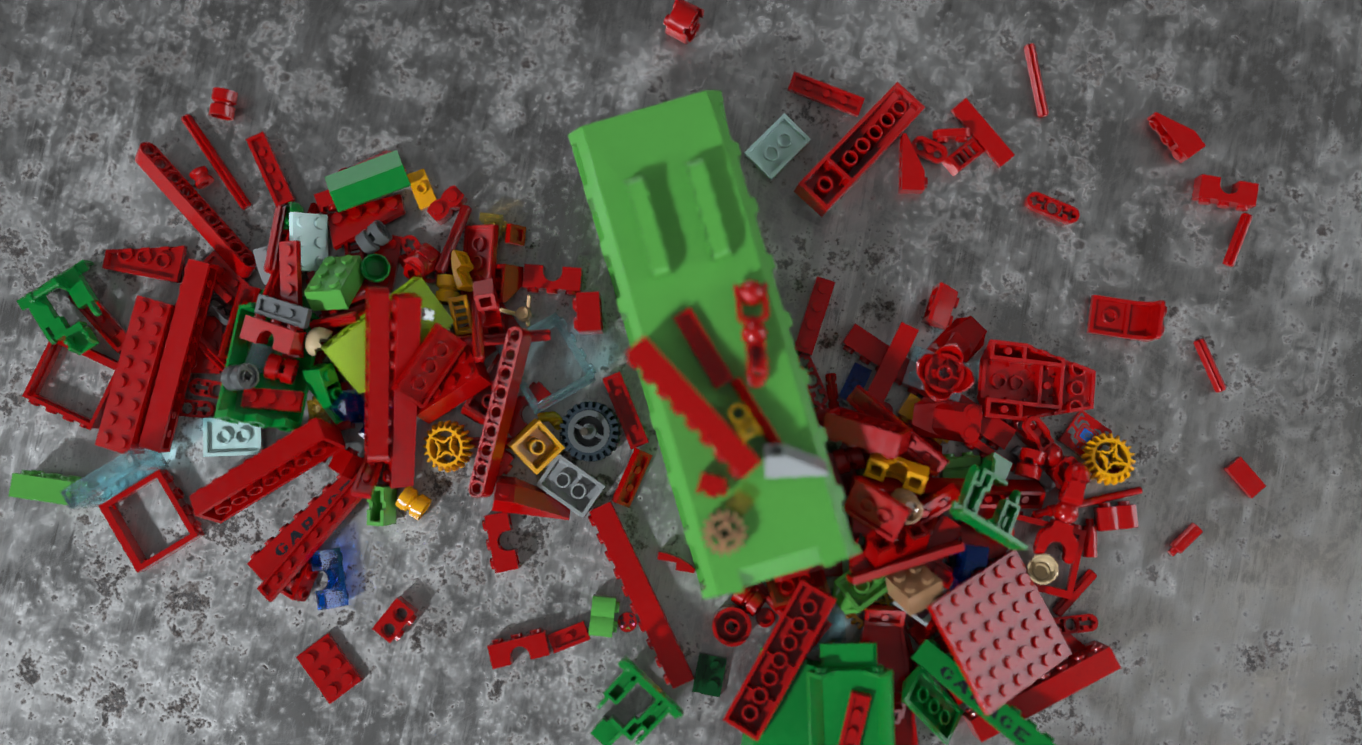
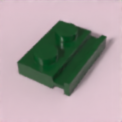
(709, 674)

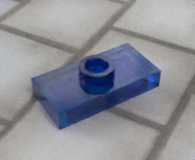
(858, 376)

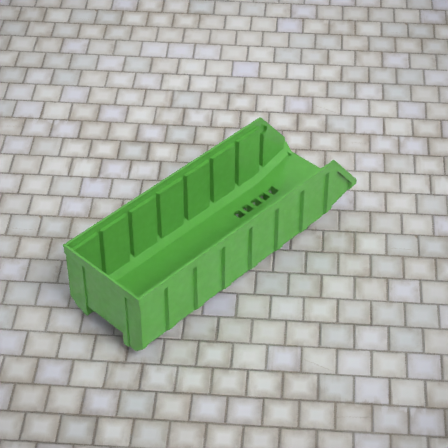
(649, 150)

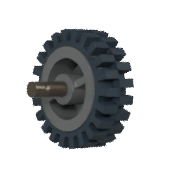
(590, 431)

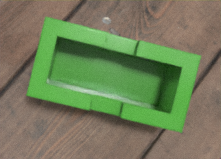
(382, 506)

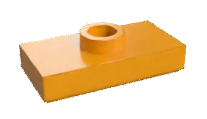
(421, 188)

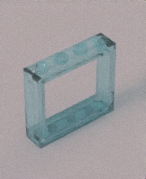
(579, 354)
(113, 478)

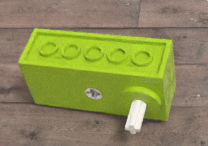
(348, 346)

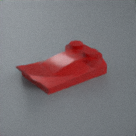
(963, 332)
(947, 420)

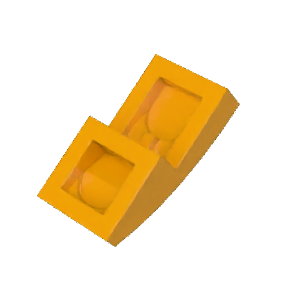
(461, 267)

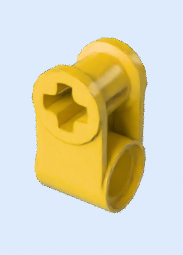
(744, 424)

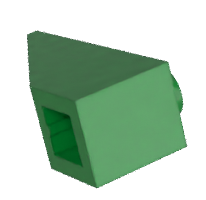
(324, 386)

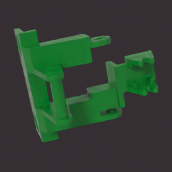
(57, 327)
(977, 483)
(610, 730)

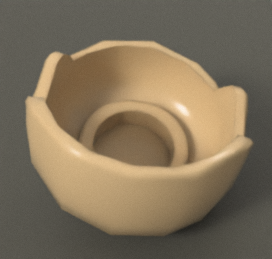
(314, 339)
(1042, 569)

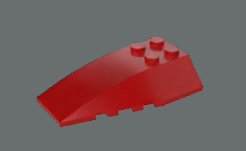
(1031, 382)

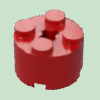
(683, 21)
(725, 634)

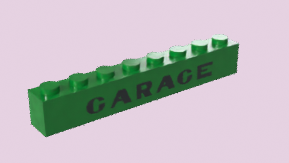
(1004, 719)

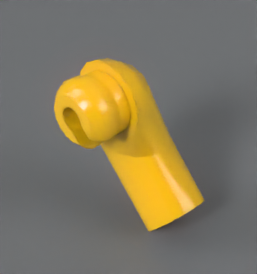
(553, 417)

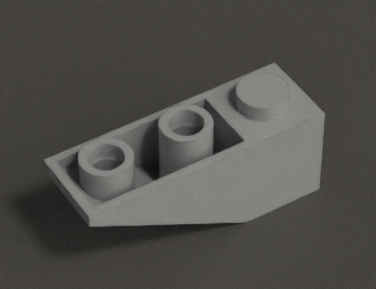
(787, 461)

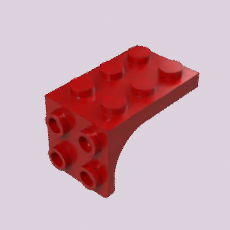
(1126, 318)

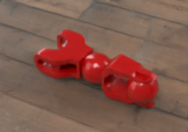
(753, 331)
(1039, 438)
(1065, 513)

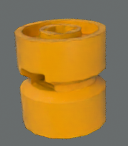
(447, 288)
(413, 502)

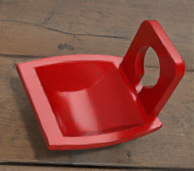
(421, 260)

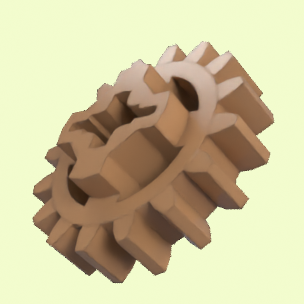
(723, 542)

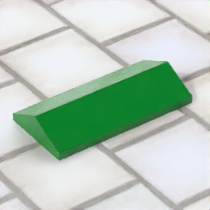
(367, 181)
(931, 704)

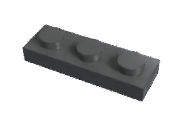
(283, 311)

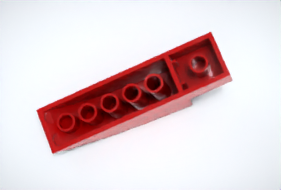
(859, 149)

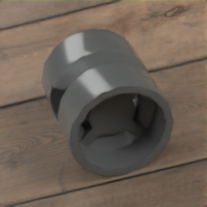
(373, 237)
(240, 377)

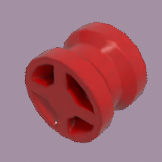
(201, 177)

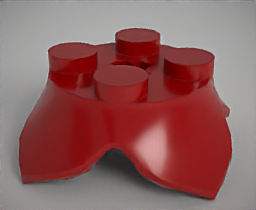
(958, 377)

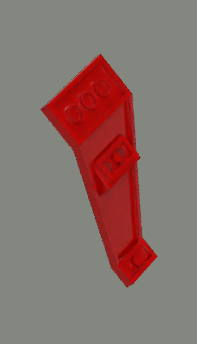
(886, 627)

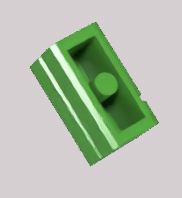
(959, 466)

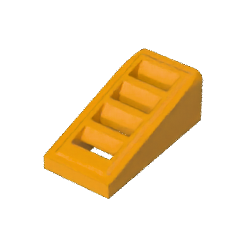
(464, 330)

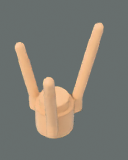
(522, 313)

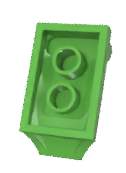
(857, 597)

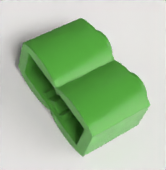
(602, 615)

